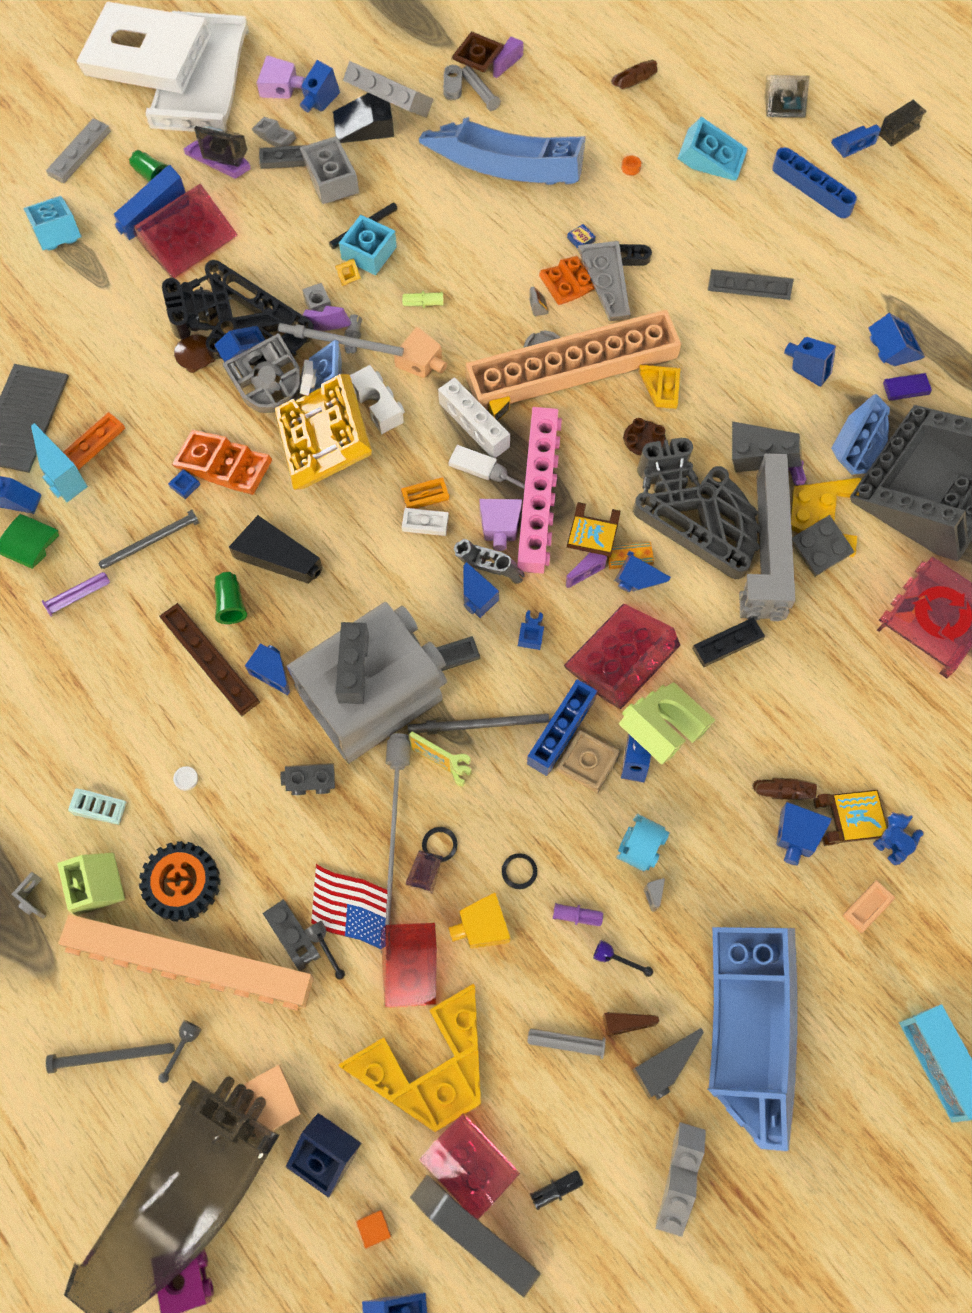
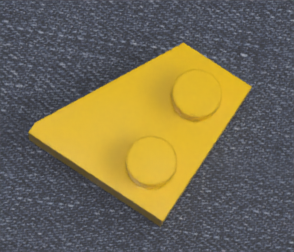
(661, 384)

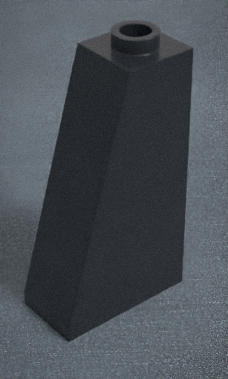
(275, 551)

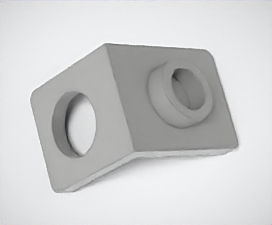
(21, 894)

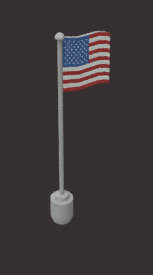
(352, 904)

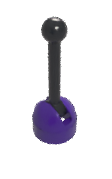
(605, 952)

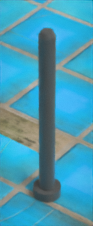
(139, 545)
(54, 1063)

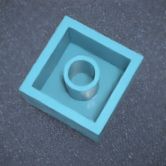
(368, 244)

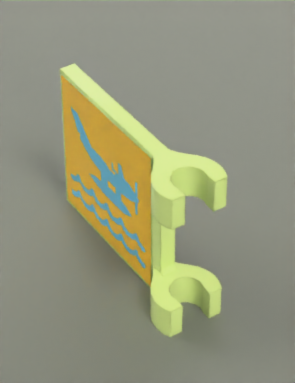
(441, 757)

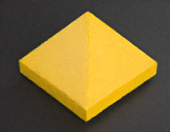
(347, 272)

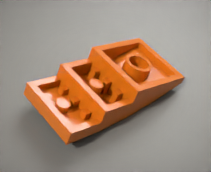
(222, 462)

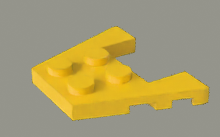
(818, 500)

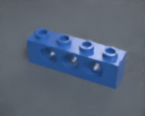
(561, 727)

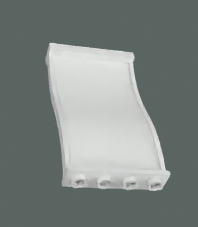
(212, 83)

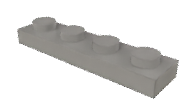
(78, 151)

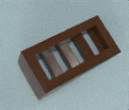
(622, 1022)

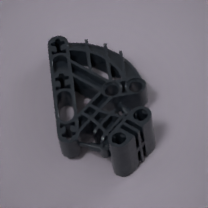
(188, 307)

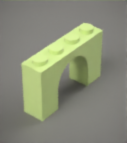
(647, 723)

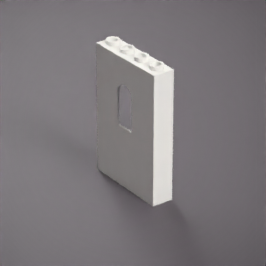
(161, 62)

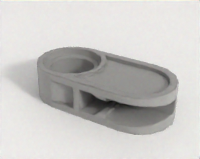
(452, 85)

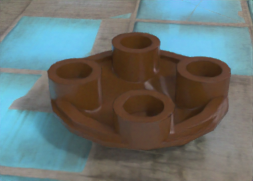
(193, 353)
(641, 433)

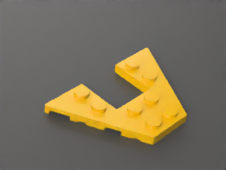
(444, 1091)

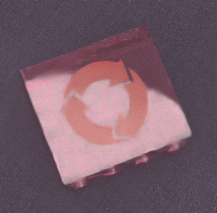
(934, 614)

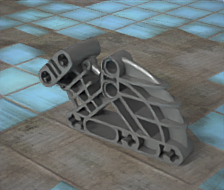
(667, 469)

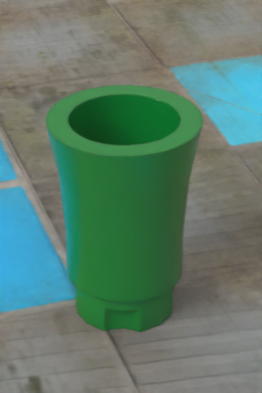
(146, 165)
(228, 599)

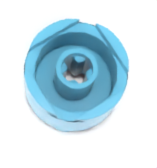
(641, 843)

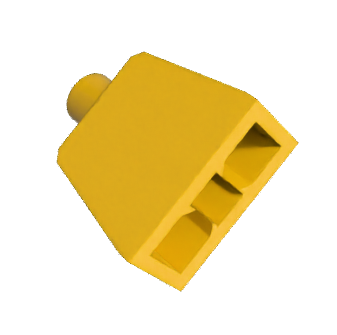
(481, 924)

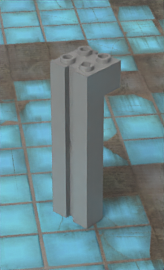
(772, 591)

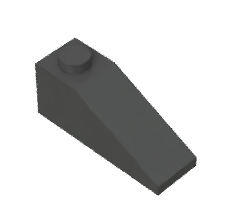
(664, 1068)

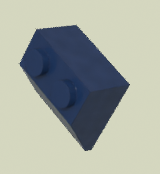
(323, 1154)

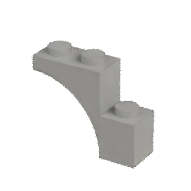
(682, 1179)

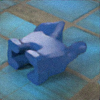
(897, 839)

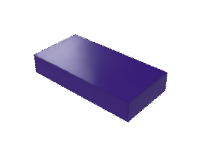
(907, 386)

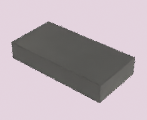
(459, 652)

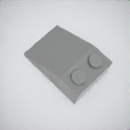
(330, 170)

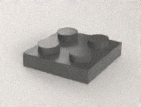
(822, 545)

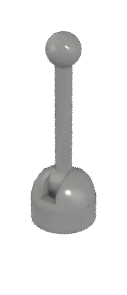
(499, 474)

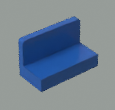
(856, 140)

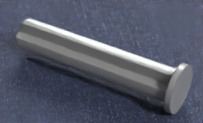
(483, 91)
(567, 1042)

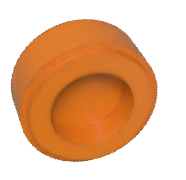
(631, 165)

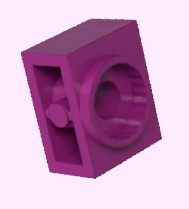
(195, 1292)

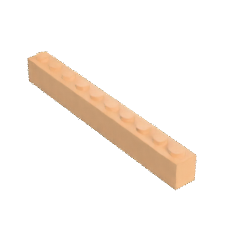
(186, 961)

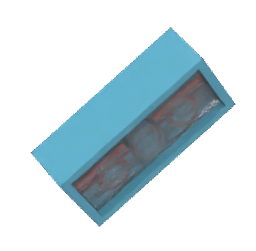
(942, 1059)

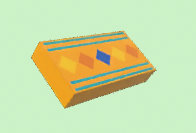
(620, 552)

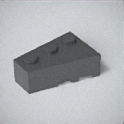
(753, 441)

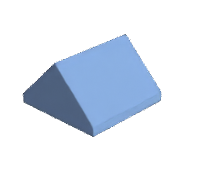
(327, 363)

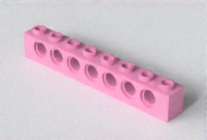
(528, 559)

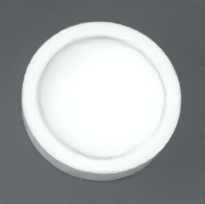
(185, 778)

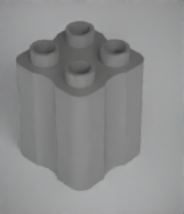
(399, 682)

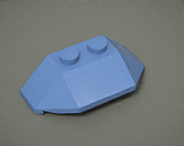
(863, 436)

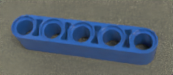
(814, 182)

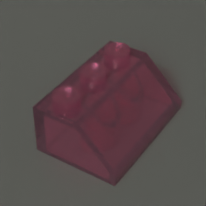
(469, 1166)

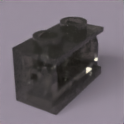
(902, 122)

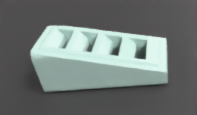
(77, 801)

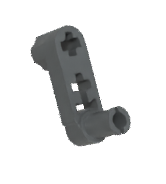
(477, 555)

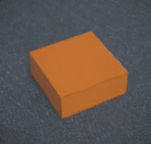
(373, 1229)

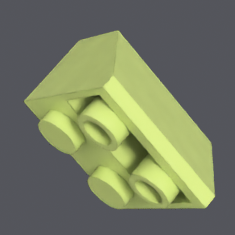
(90, 882)

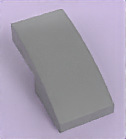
(272, 133)

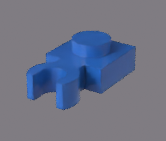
(531, 632)

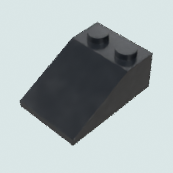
(364, 119)

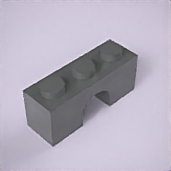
(351, 660)

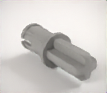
(353, 331)

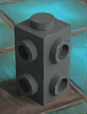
(308, 777)

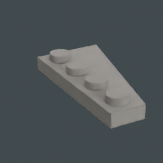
(606, 272)

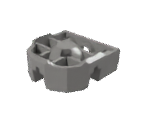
(265, 381)

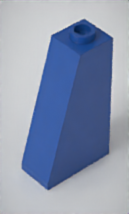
(151, 198)

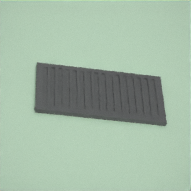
(26, 399)

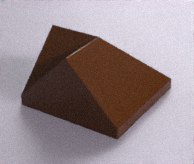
(477, 52)

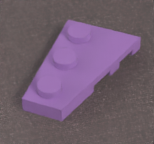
(194, 152)

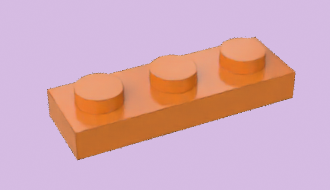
(94, 440)

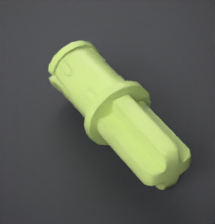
(422, 299)

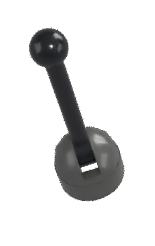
(317, 934)

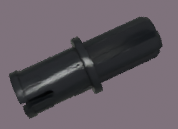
(556, 1189)

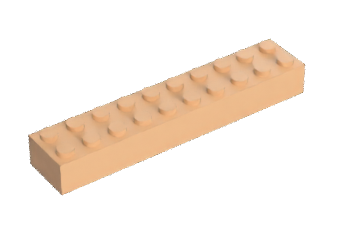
(574, 359)

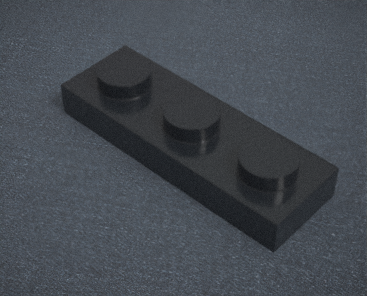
(728, 642)

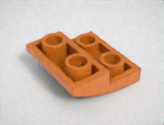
(567, 280)

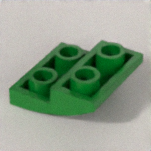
(26, 540)

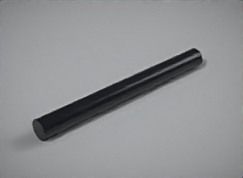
(375, 217)

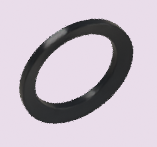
(443, 830)
(514, 885)

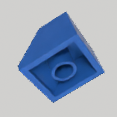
(895, 341)

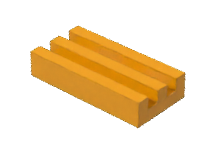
(426, 497)

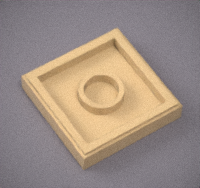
(588, 761)

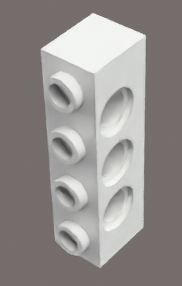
(474, 418)

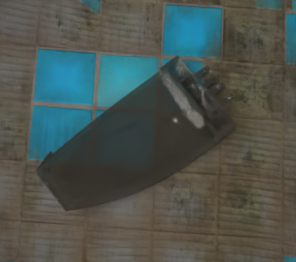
(176, 1200)

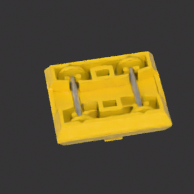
(321, 434)

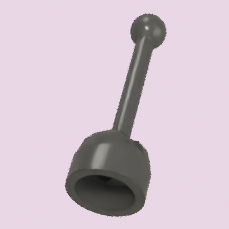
(188, 1032)

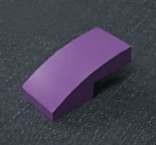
(329, 319)

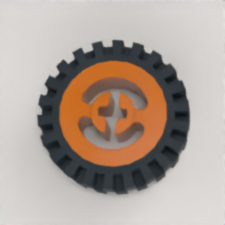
(179, 858)

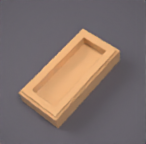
(868, 906)

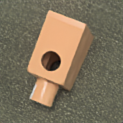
(420, 355)

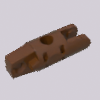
(635, 74)
(785, 788)

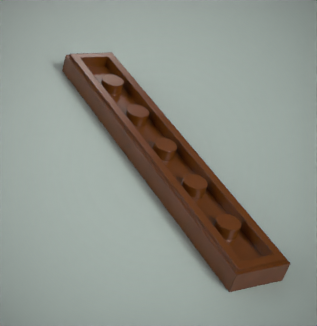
(209, 659)

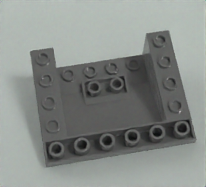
(924, 482)

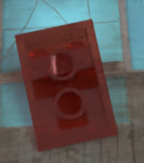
(409, 964)

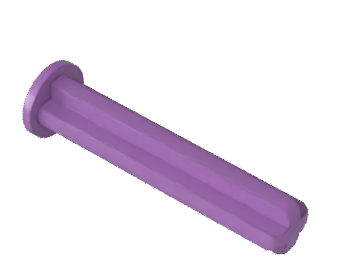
(76, 593)

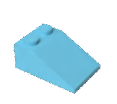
(712, 151)
(52, 223)
(59, 470)

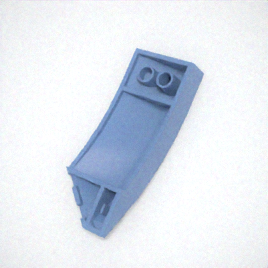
(509, 154)
(755, 1030)

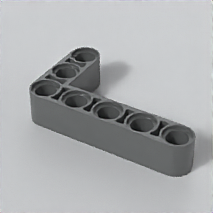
(474, 1236)

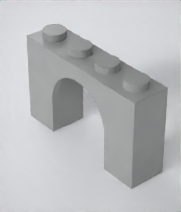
(388, 89)

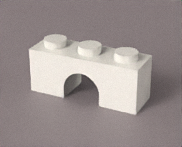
(386, 412)

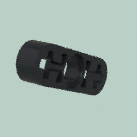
(637, 249)

